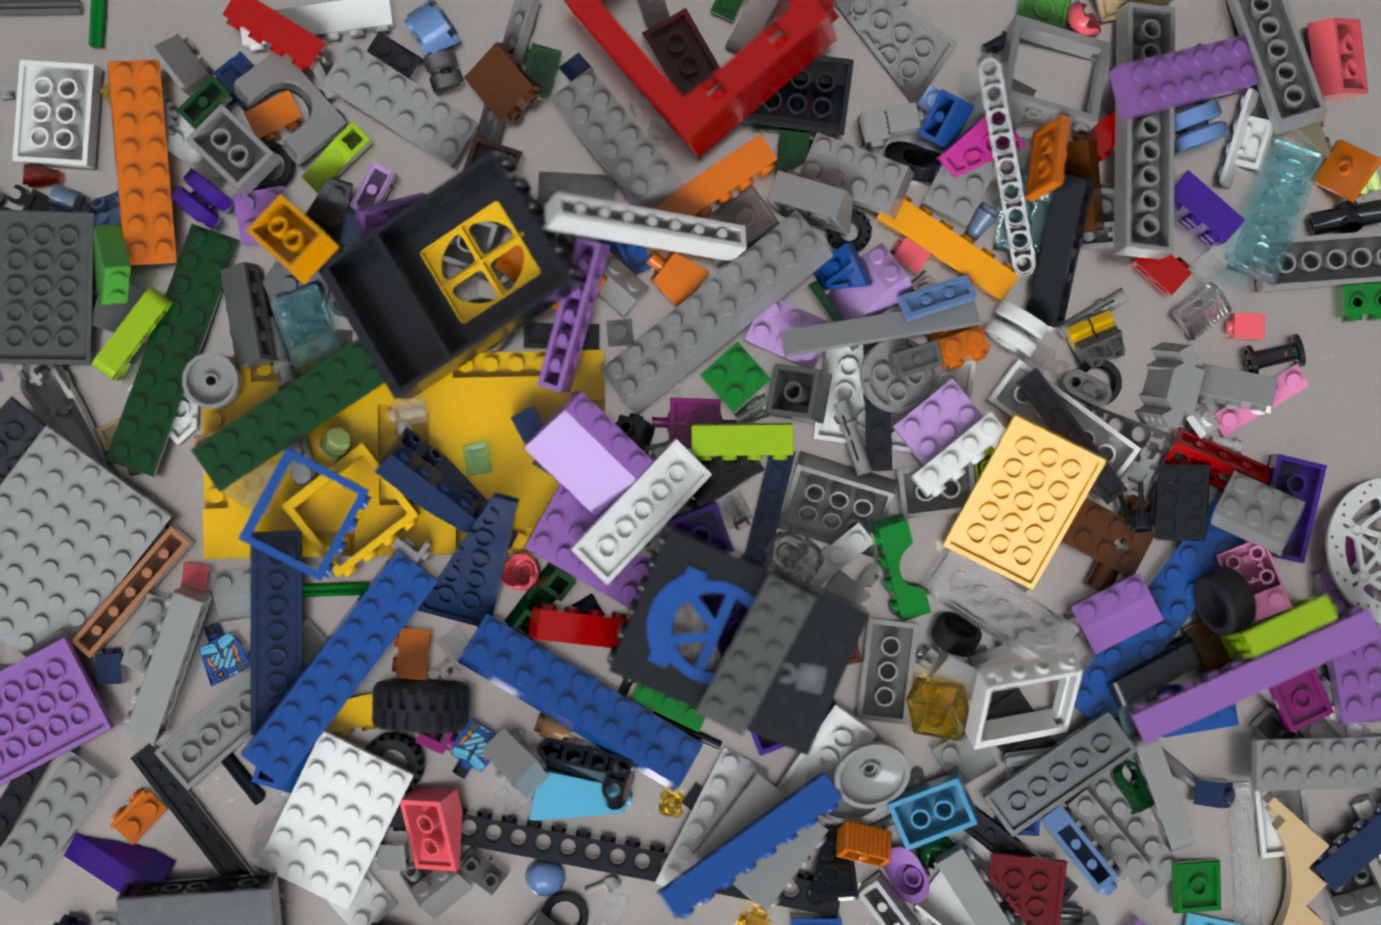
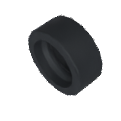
(288, 170)
(1113, 372)
(956, 634)
(570, 897)

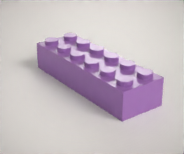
(1182, 77)
(1357, 674)

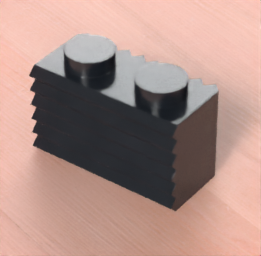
(395, 55)

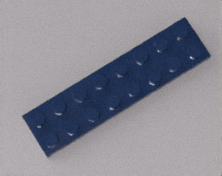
(274, 623)

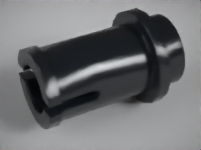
(998, 44)

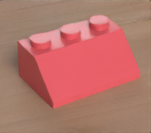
(1338, 57)

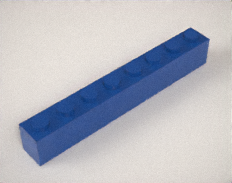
(749, 845)

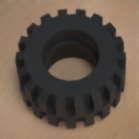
(406, 747)

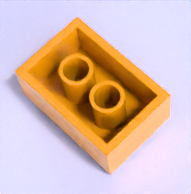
(292, 238)

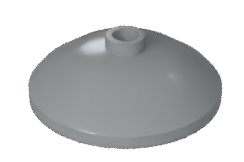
(875, 784)

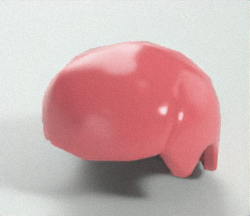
(1082, 22)
(520, 571)

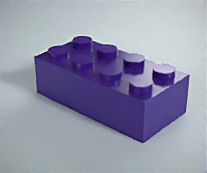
(1302, 481)

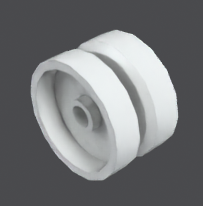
(1017, 326)

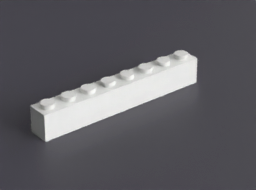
(645, 227)

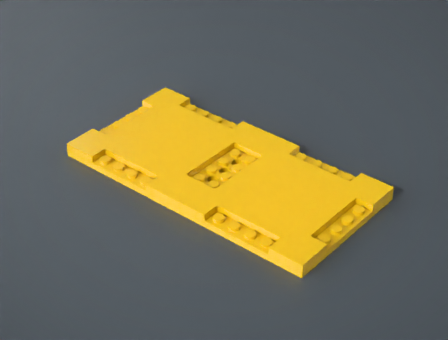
(463, 410)

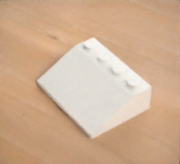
(57, 113)

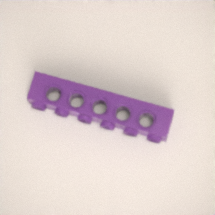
(573, 318)

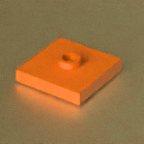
(1347, 170)

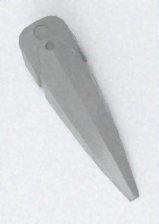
(60, 406)

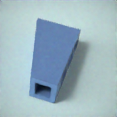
(1081, 851)

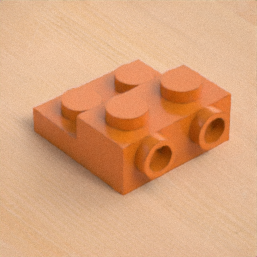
(961, 346)

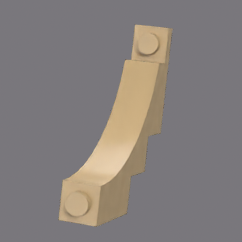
(1301, 849)

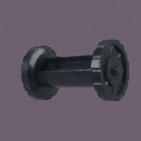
(1275, 355)

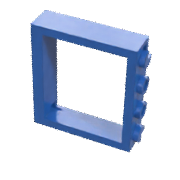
(338, 543)

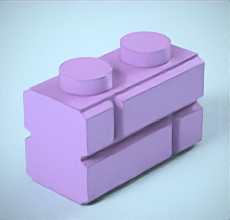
(373, 187)

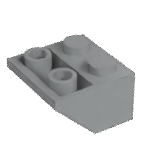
(435, 888)
(1356, 900)

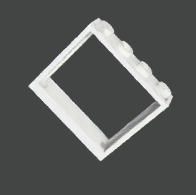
(1030, 724)

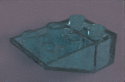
(306, 328)

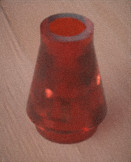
(38, 175)

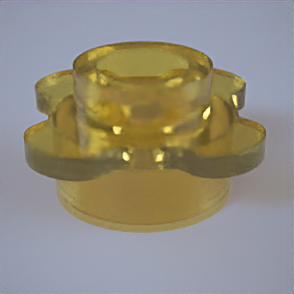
(666, 809)

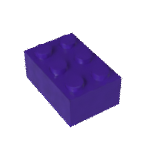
(1204, 210)

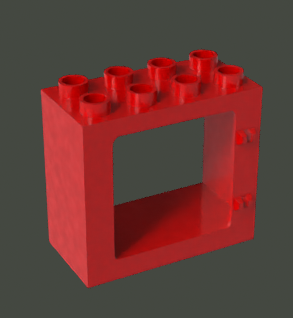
(745, 79)

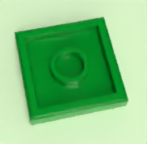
(1196, 886)

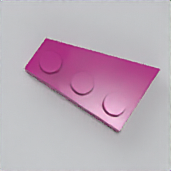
(974, 147)

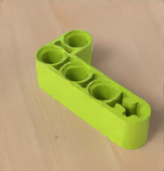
(131, 334)

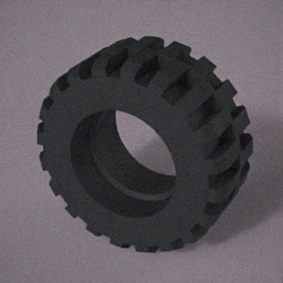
(420, 705)

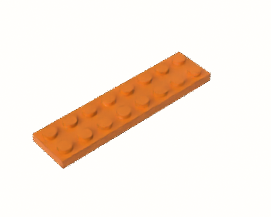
(142, 161)

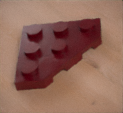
(1030, 885)

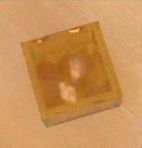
(938, 708)

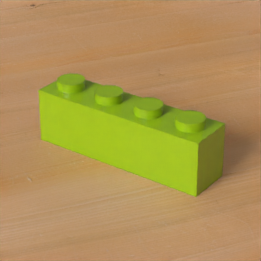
(742, 440)

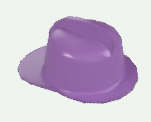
(908, 875)

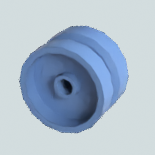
(1196, 123)

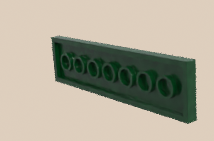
(288, 415)

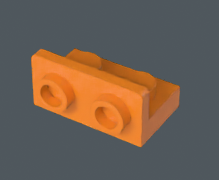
(139, 816)

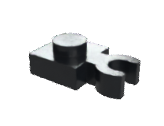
(34, 202)

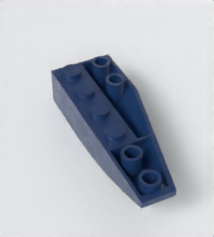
(432, 482)

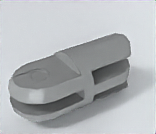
(299, 472)

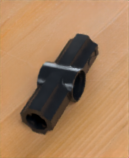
(1346, 217)

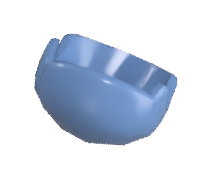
(544, 877)

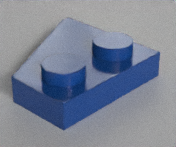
(843, 270)

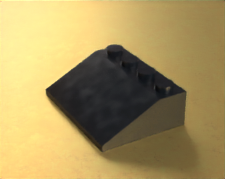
(812, 99)

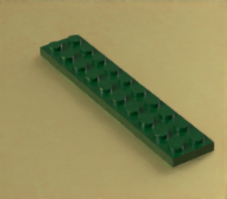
(172, 345)

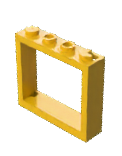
(368, 551)

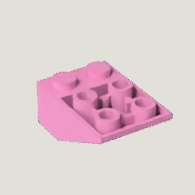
(1261, 574)

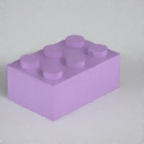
(782, 316)
(937, 422)

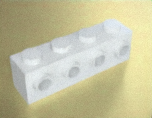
(960, 453)

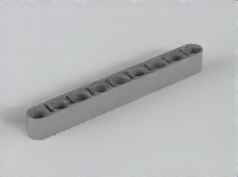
(1003, 153)

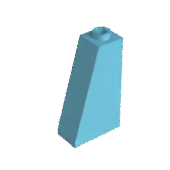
(570, 797)

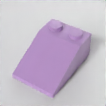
(888, 283)

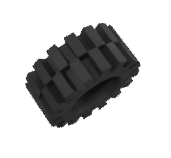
(863, 237)

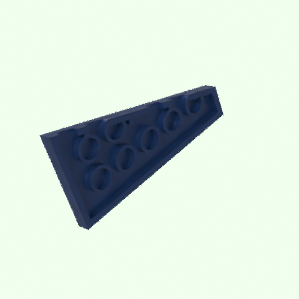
(474, 573)

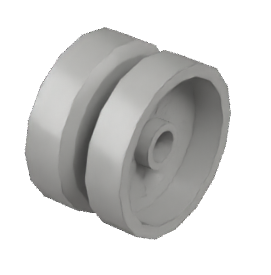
(227, 385)

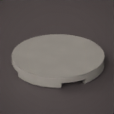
(880, 382)

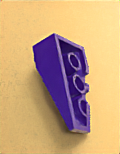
(117, 861)

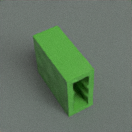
(111, 264)

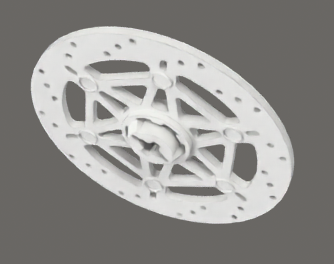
(1336, 538)

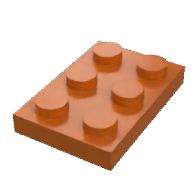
(1047, 158)

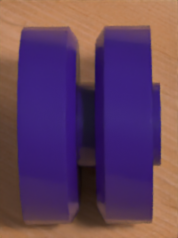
(202, 198)

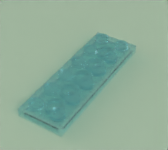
(1275, 212)

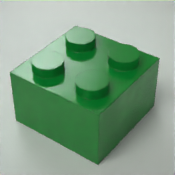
(735, 377)

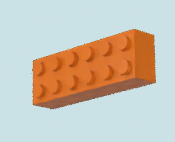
(722, 180)

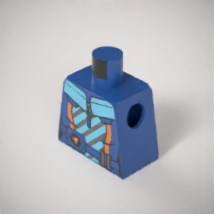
(223, 655)
(469, 747)

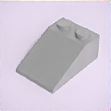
(952, 670)

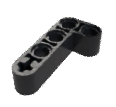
(1155, 672)
(556, 757)

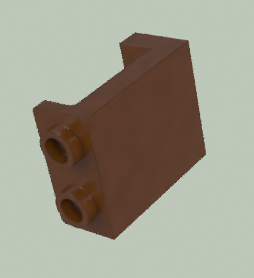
(503, 83)

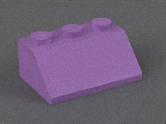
(1117, 613)

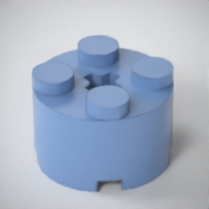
(432, 27)

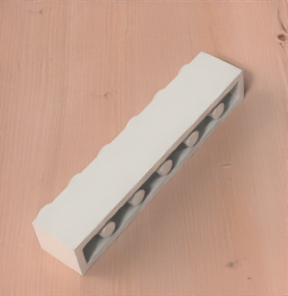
(335, 19)

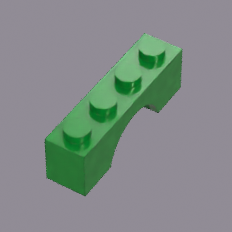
(893, 538)

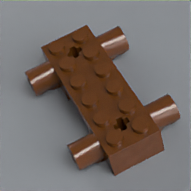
(1094, 535)

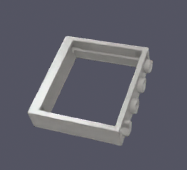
(1065, 41)

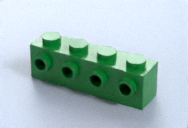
(1359, 301)

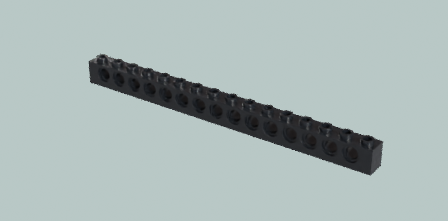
(603, 861)

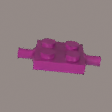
(687, 412)

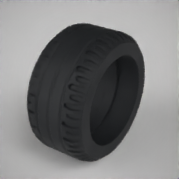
(1224, 600)

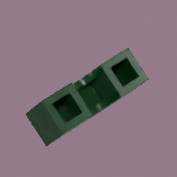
(551, 586)

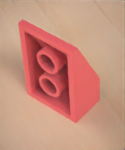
(433, 827)

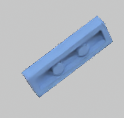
(936, 298)

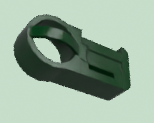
(1136, 791)

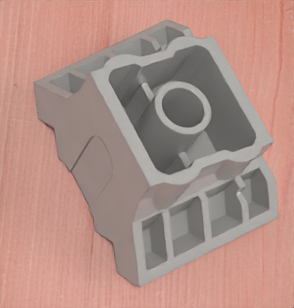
(1170, 385)

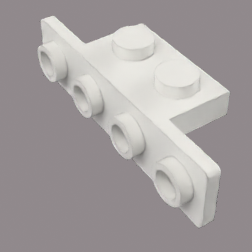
(1249, 140)

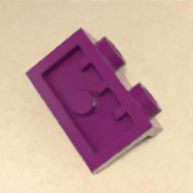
(436, 742)

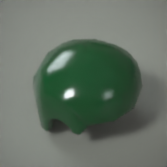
(932, 849)

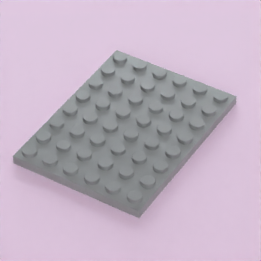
(65, 540)

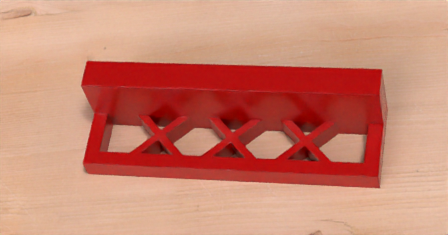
(1219, 458)

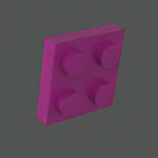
(1301, 700)

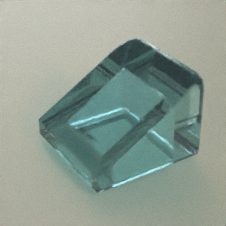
(477, 459)

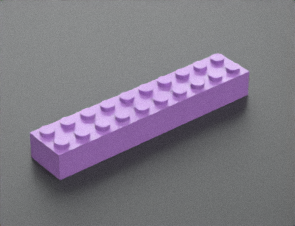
(1253, 675)

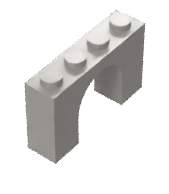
(279, 74)

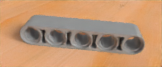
(1163, 793)

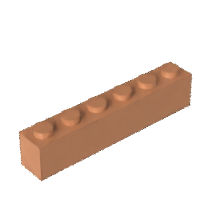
(132, 591)

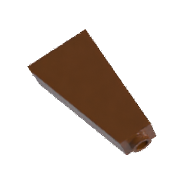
(1083, 159)

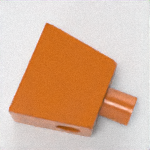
(676, 276)

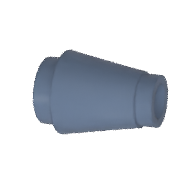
(981, 220)

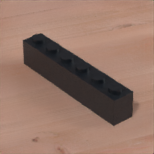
(1060, 249)

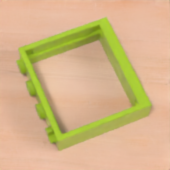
(1281, 627)

